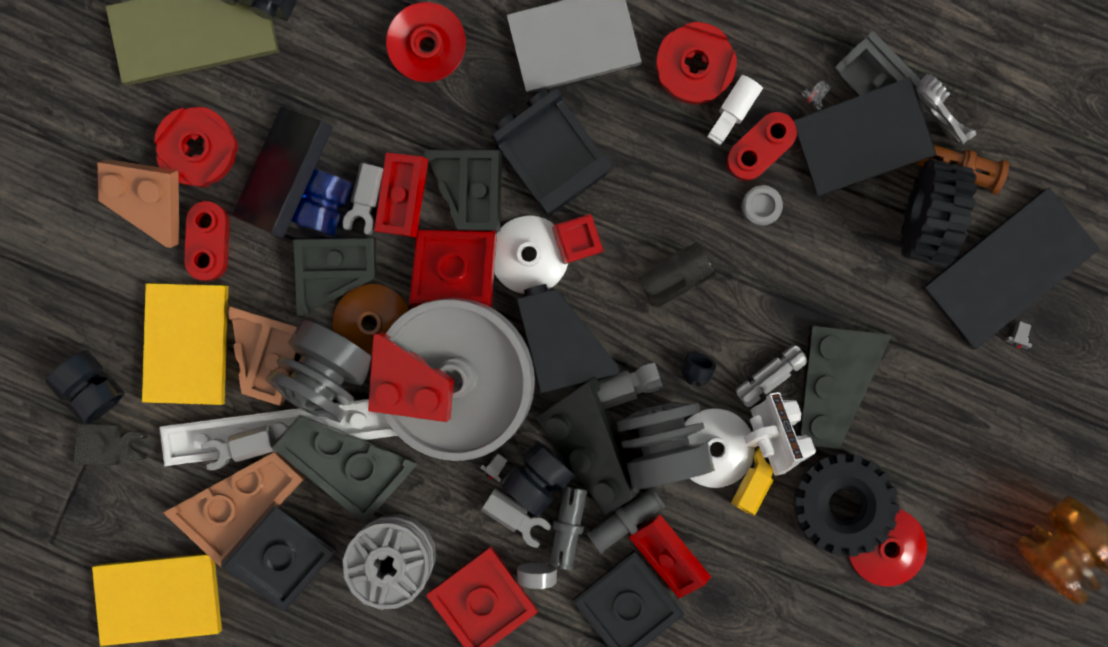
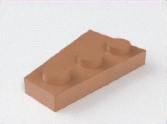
(229, 508)

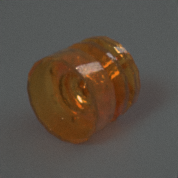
(1069, 552)

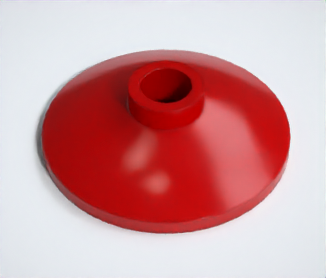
(421, 23)
(904, 563)

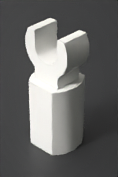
(735, 108)

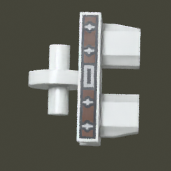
(775, 433)

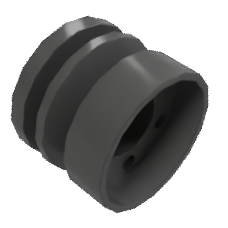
(319, 373)
(665, 446)

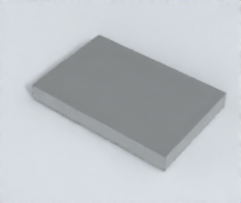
(572, 41)

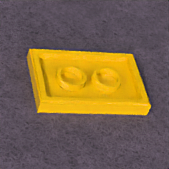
(185, 344)
(156, 599)

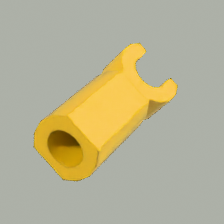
(754, 485)

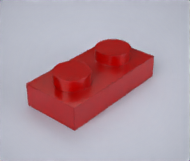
(401, 195)
(670, 556)

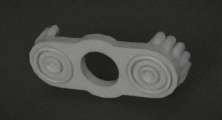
(933, 96)

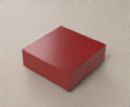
(577, 239)

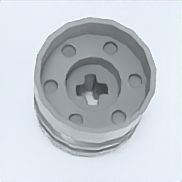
(413, 561)

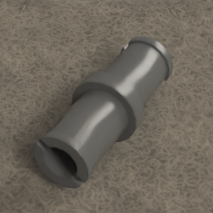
(626, 520)
(568, 528)

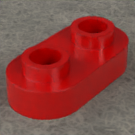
(762, 146)
(209, 240)

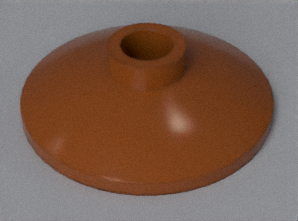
(361, 302)

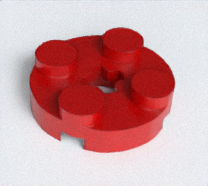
(716, 53)
(219, 145)

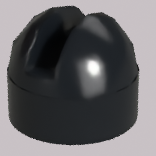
(698, 368)

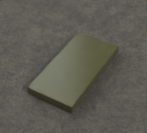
(184, 36)

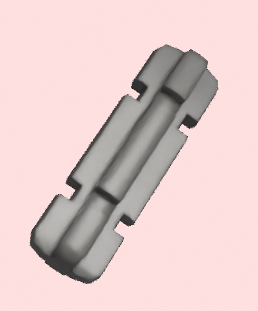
(771, 375)

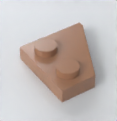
(143, 197)
(257, 349)

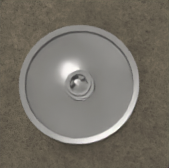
(489, 374)

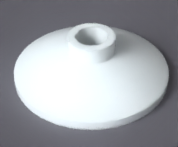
(518, 273)
(730, 431)

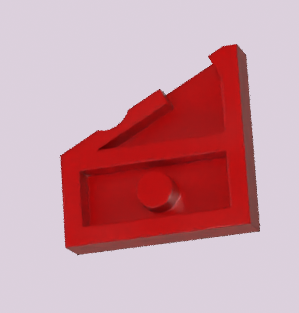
(406, 384)

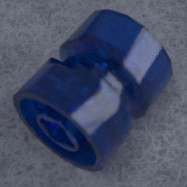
(320, 202)

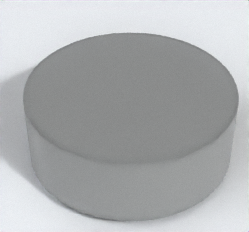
(762, 205)
(536, 575)

